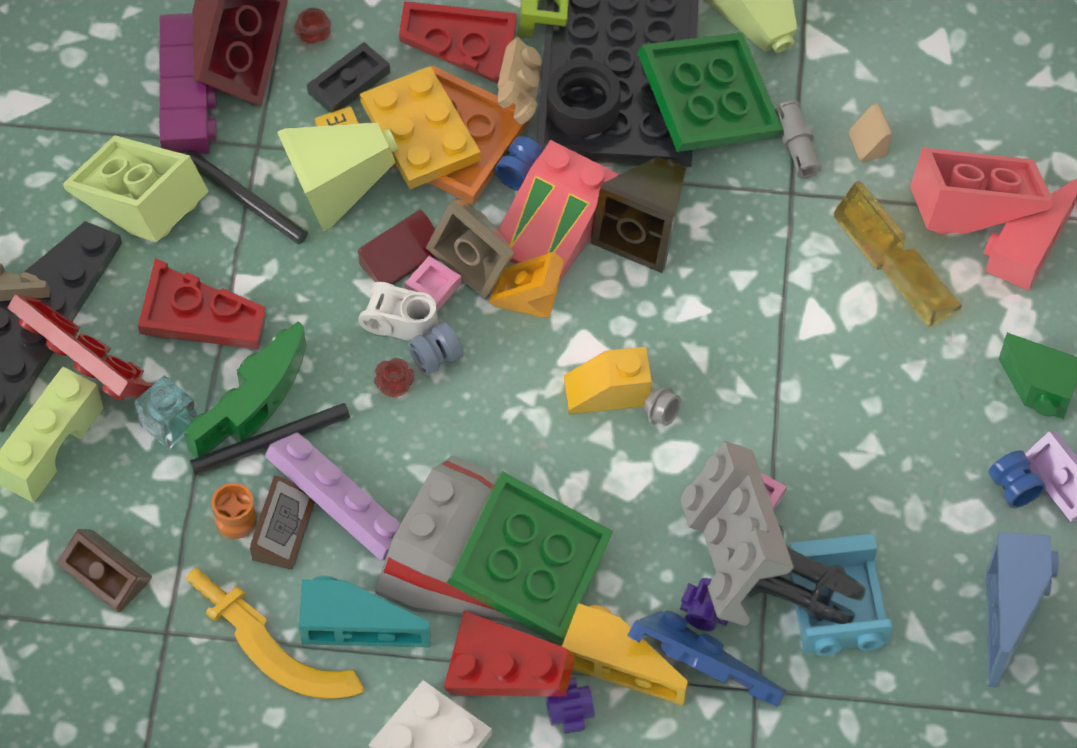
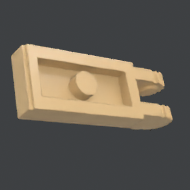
(520, 79)

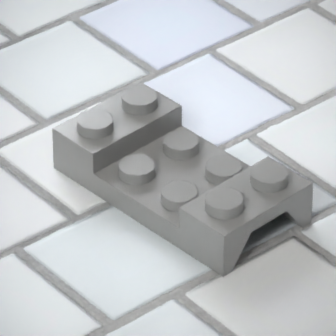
(738, 526)

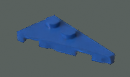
(703, 653)

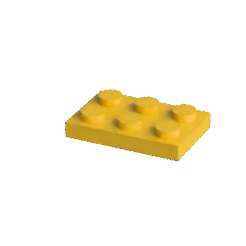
(423, 125)

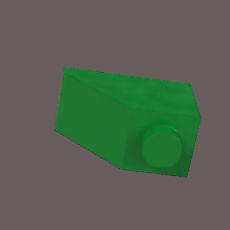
(1039, 374)

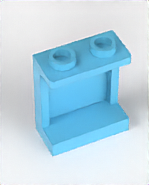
(870, 626)

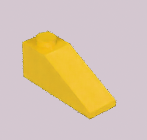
(607, 653)

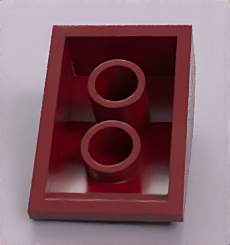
(236, 45)

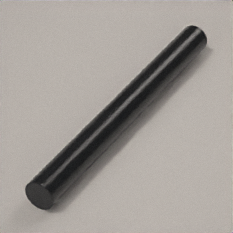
(248, 198)
(262, 441)

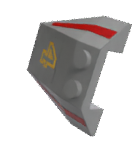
(432, 540)

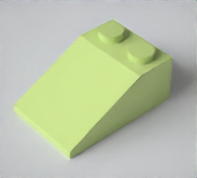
(138, 186)

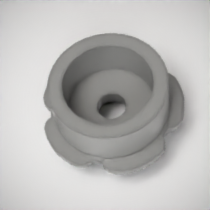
(662, 406)

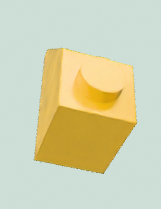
(609, 382)

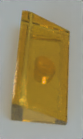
(868, 225)
(920, 285)

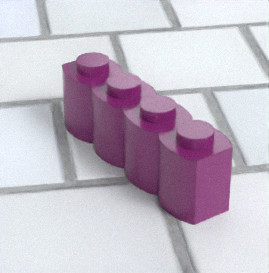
(183, 102)

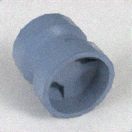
(435, 348)

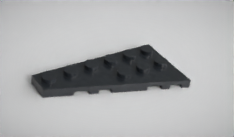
(72, 273)

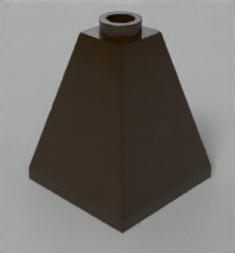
(640, 212)

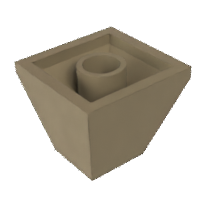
(471, 246)

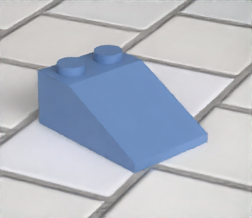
(1015, 585)

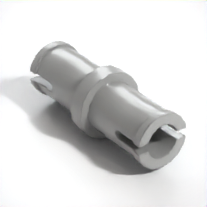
(798, 139)

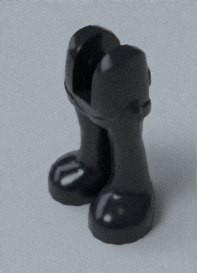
(818, 601)

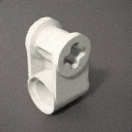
(394, 309)

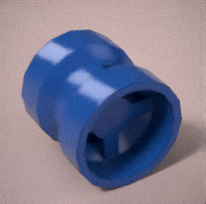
(515, 167)
(1016, 478)

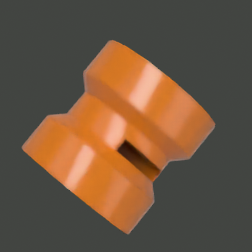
(230, 502)

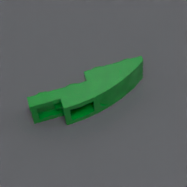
(262, 388)

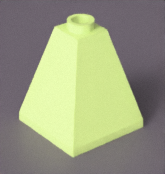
(765, 22)
(338, 164)

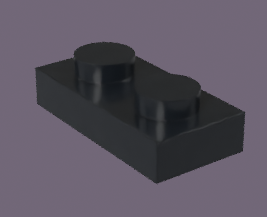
(348, 78)

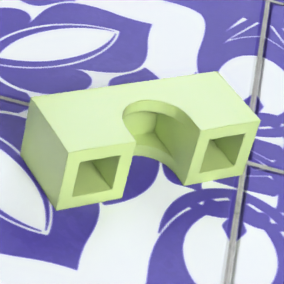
(30, 452)

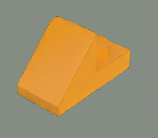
(529, 286)

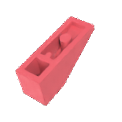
(1027, 241)

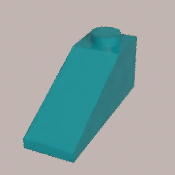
(348, 615)

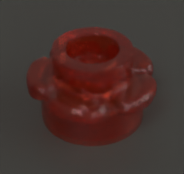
(309, 19)
(393, 386)

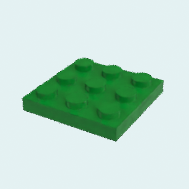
(709, 91)
(530, 557)

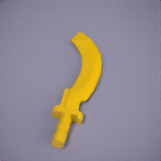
(265, 651)

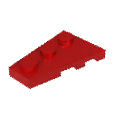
(505, 662)

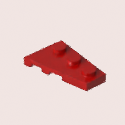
(459, 35)
(192, 311)

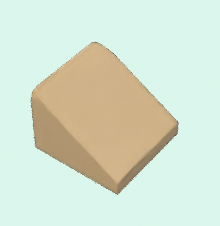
(871, 134)

